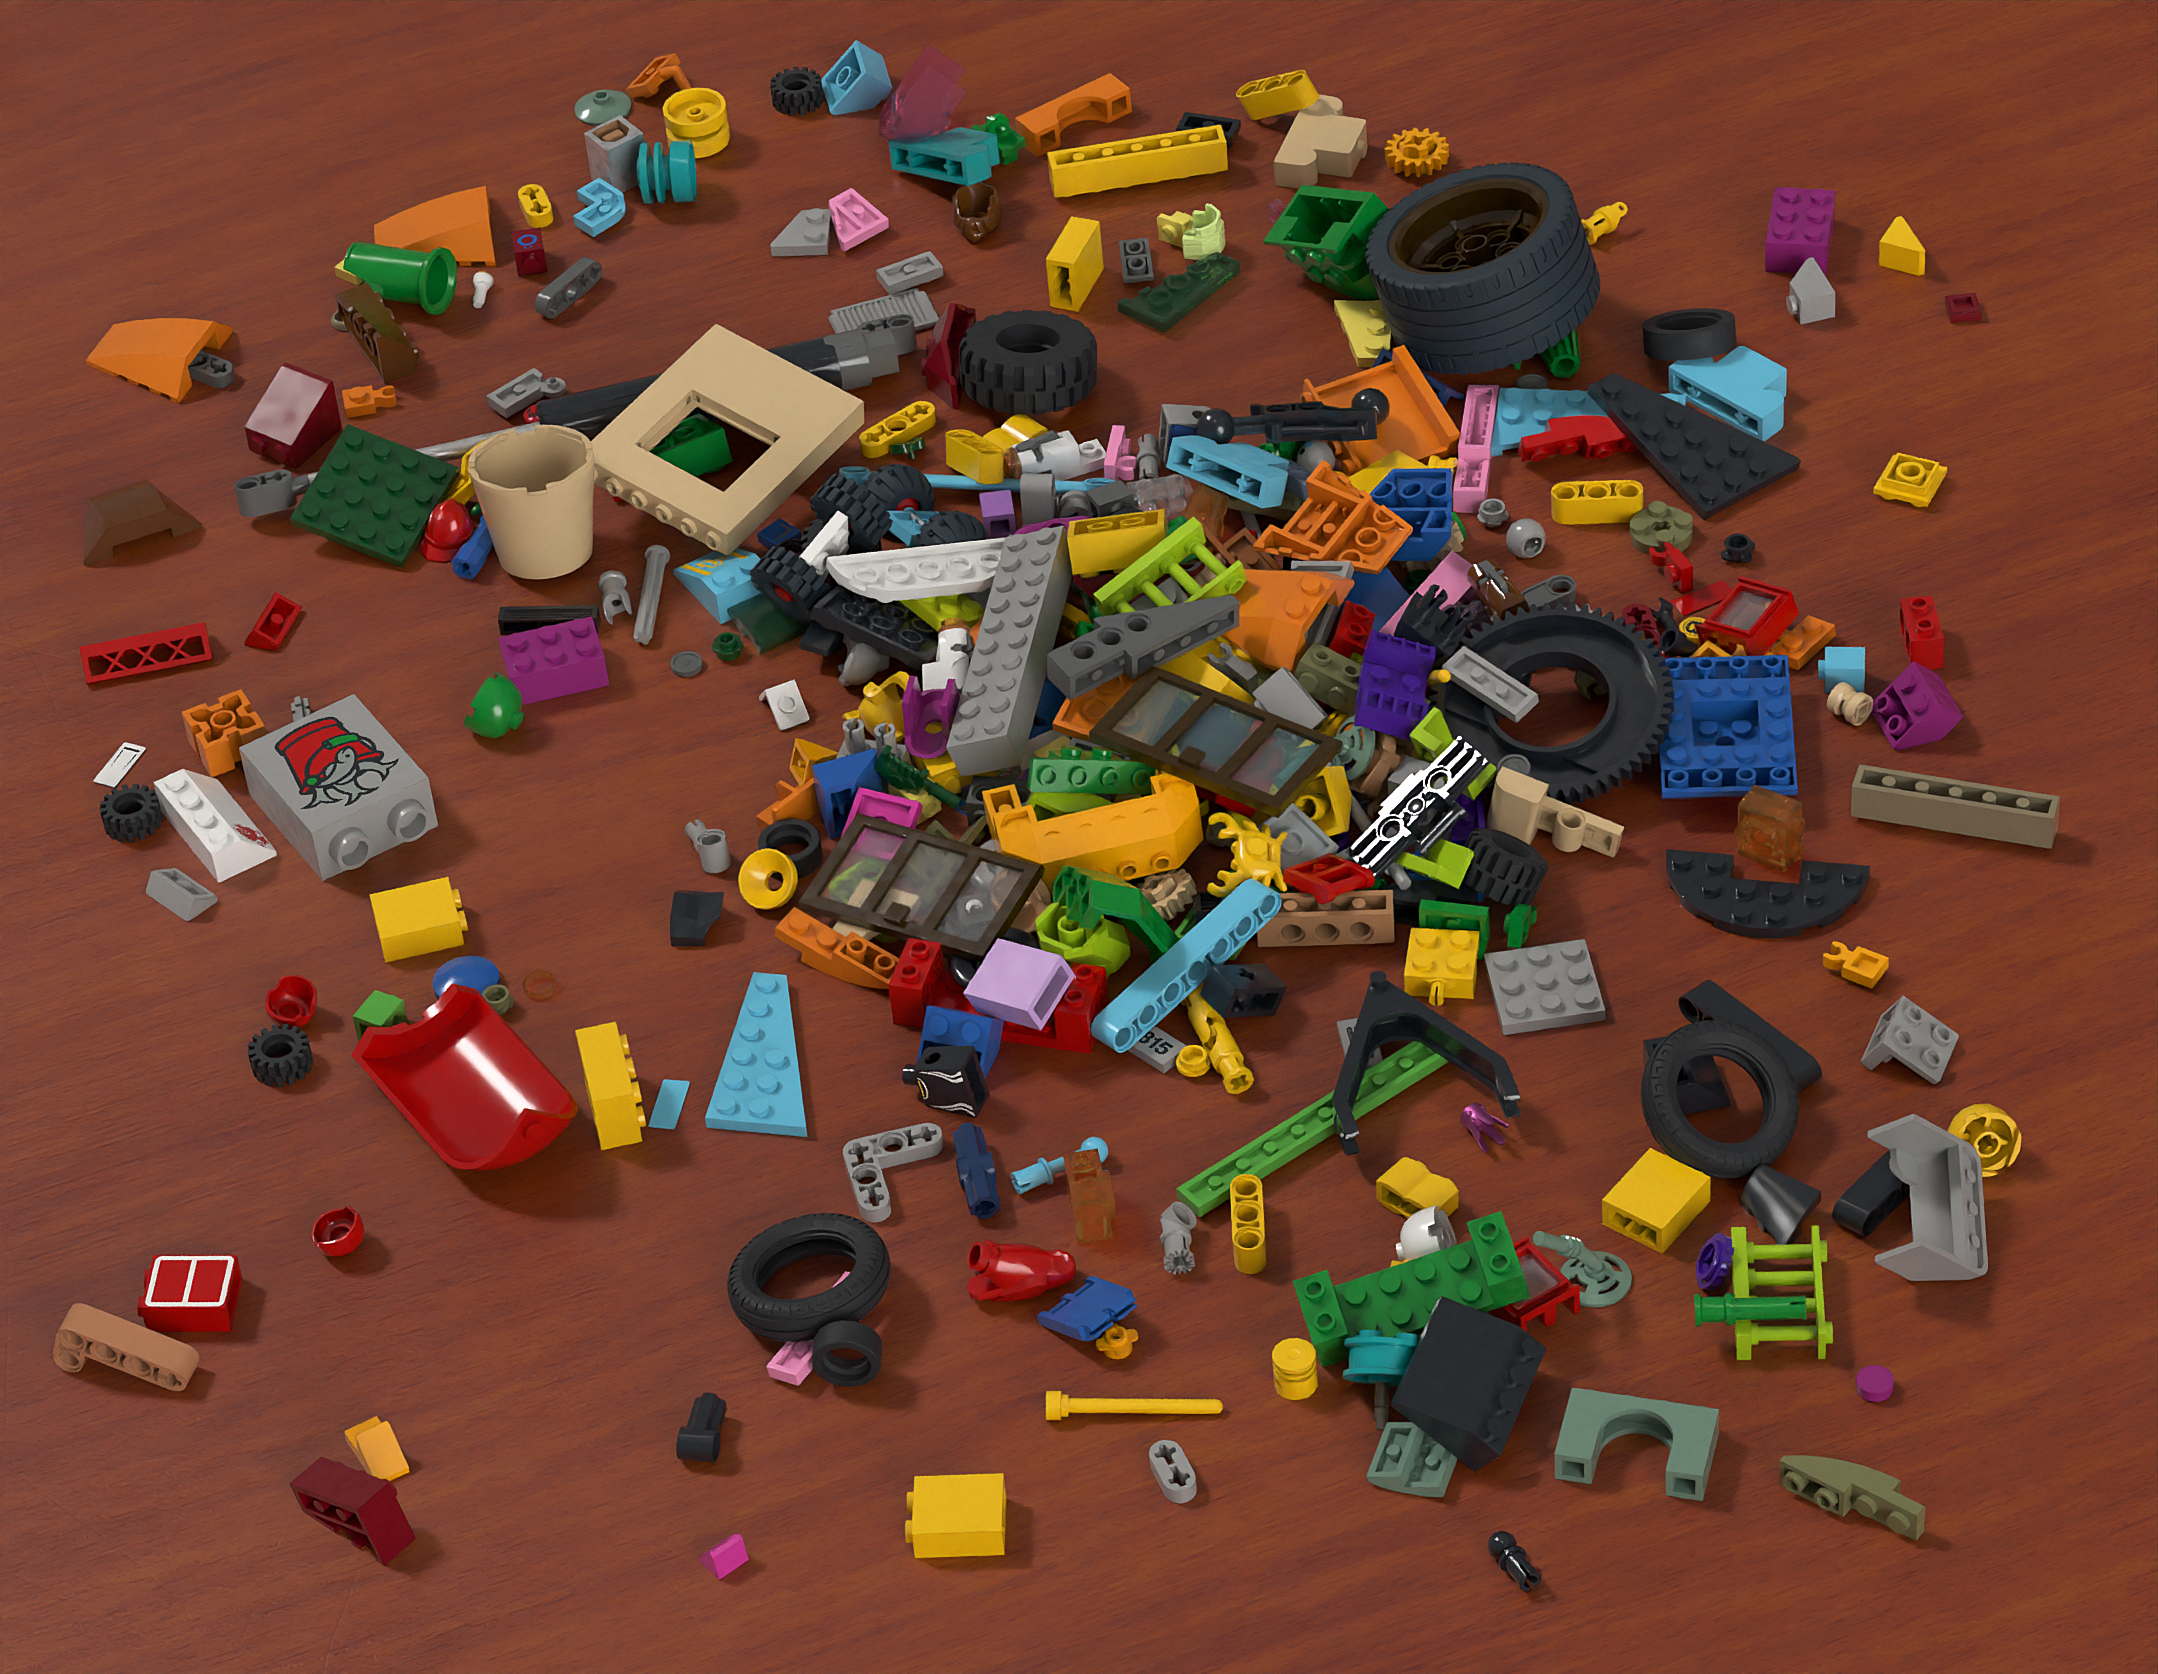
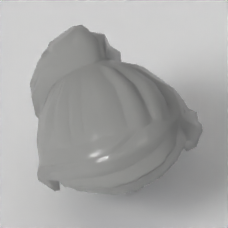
(860, 663)

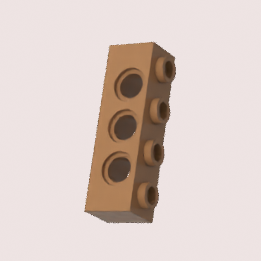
(1348, 919)

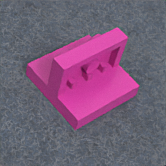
(885, 807)

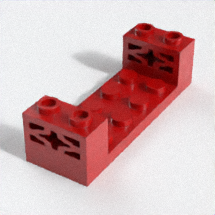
(923, 981)

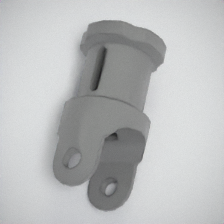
(615, 597)

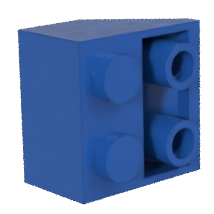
(838, 784)
(962, 1028)

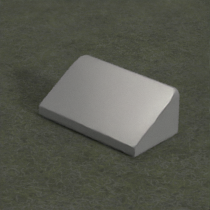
(179, 893)

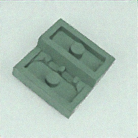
(1411, 1462)

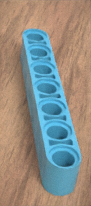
(1185, 965)

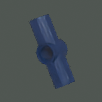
(976, 1171)

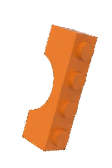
(1097, 100)

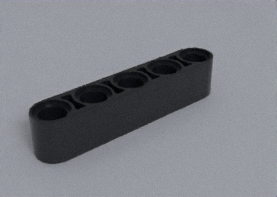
(1712, 1002)

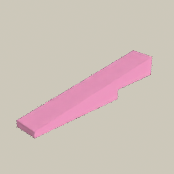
(1475, 448)

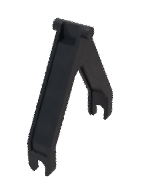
(1396, 1015)

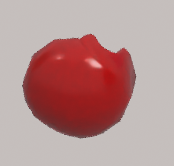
(291, 1001)
(338, 1232)

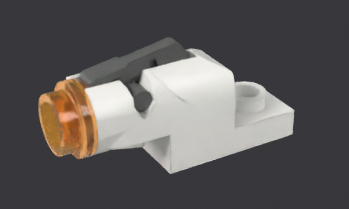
(1054, 455)
(952, 656)

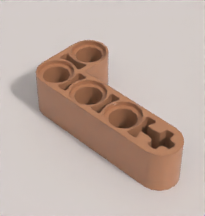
(124, 1346)

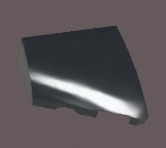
(1778, 1203)

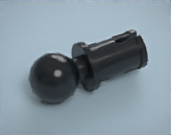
(1513, 1559)

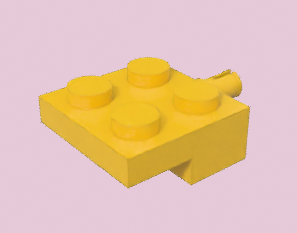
(1441, 964)

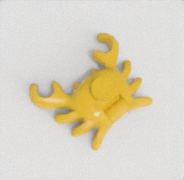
(1255, 855)

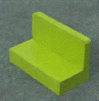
(1445, 863)

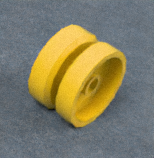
(697, 117)

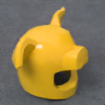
(882, 706)

